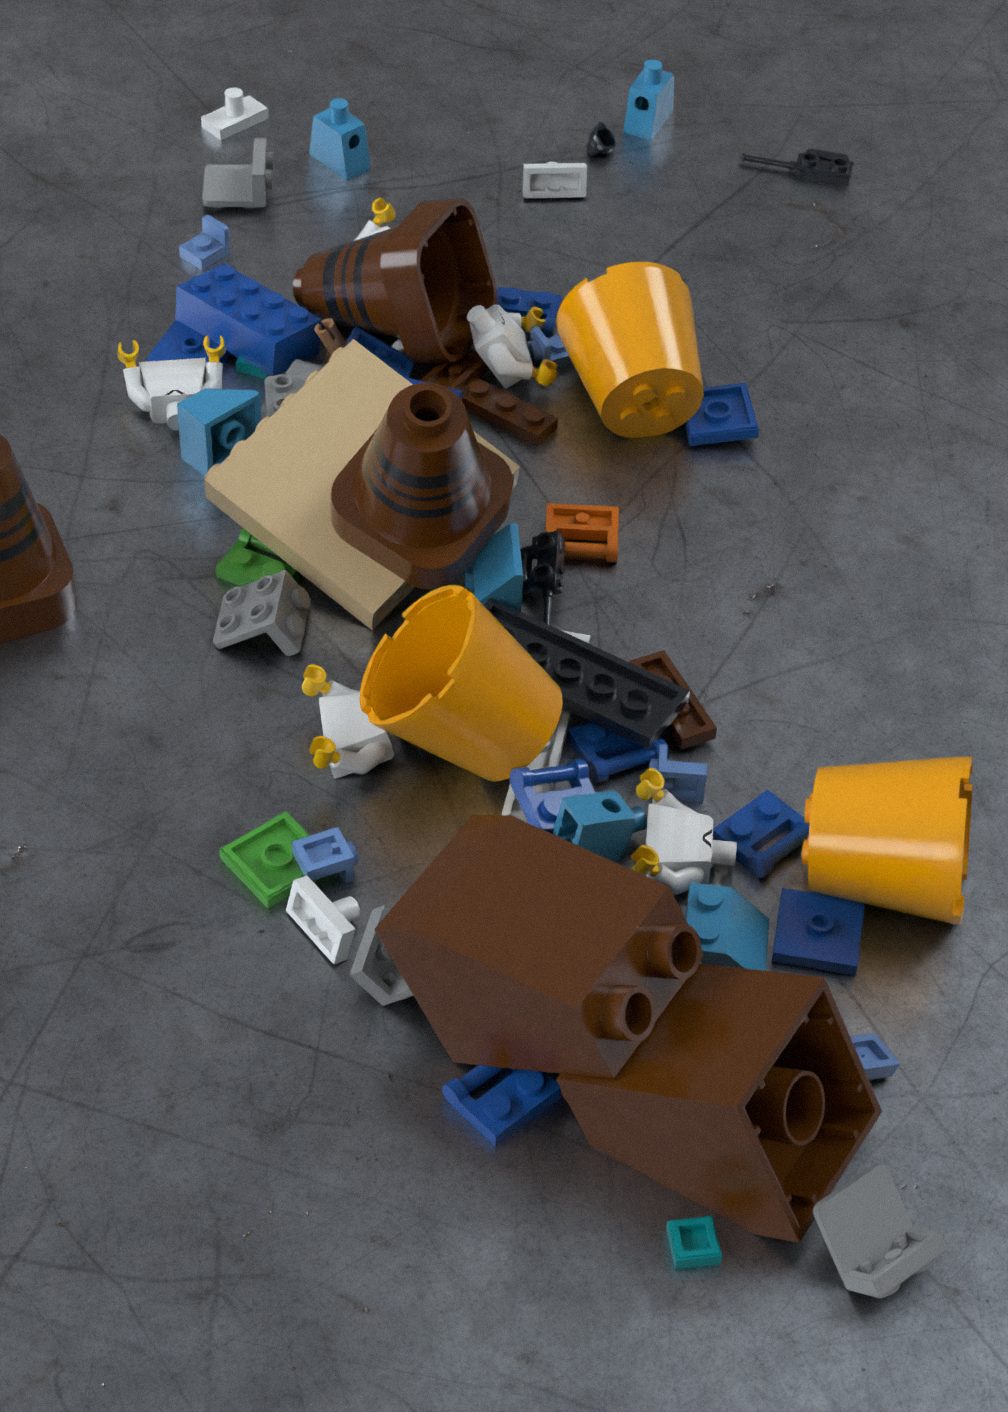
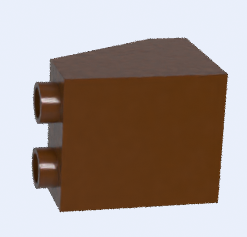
(538, 950)
(737, 1098)

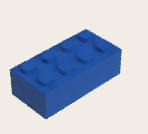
(249, 318)

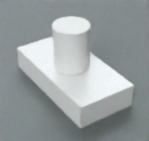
(235, 116)
(554, 180)
(323, 920)

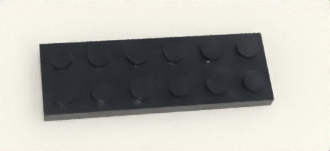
(596, 682)

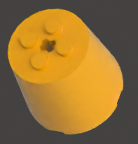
(635, 347)
(461, 687)
(892, 834)

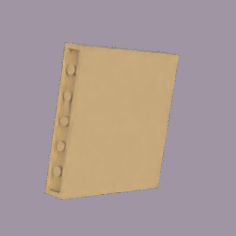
(285, 473)

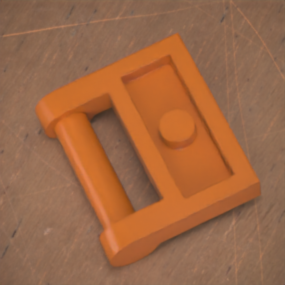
(585, 523)

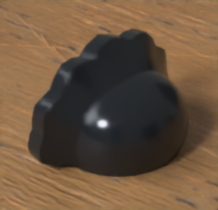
(600, 140)

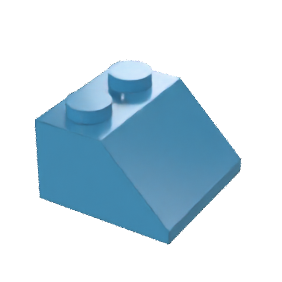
(214, 423)
(498, 569)
(728, 927)

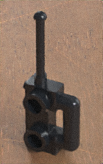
(814, 165)
(547, 575)

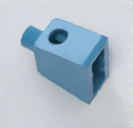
(649, 101)
(340, 140)
(599, 823)

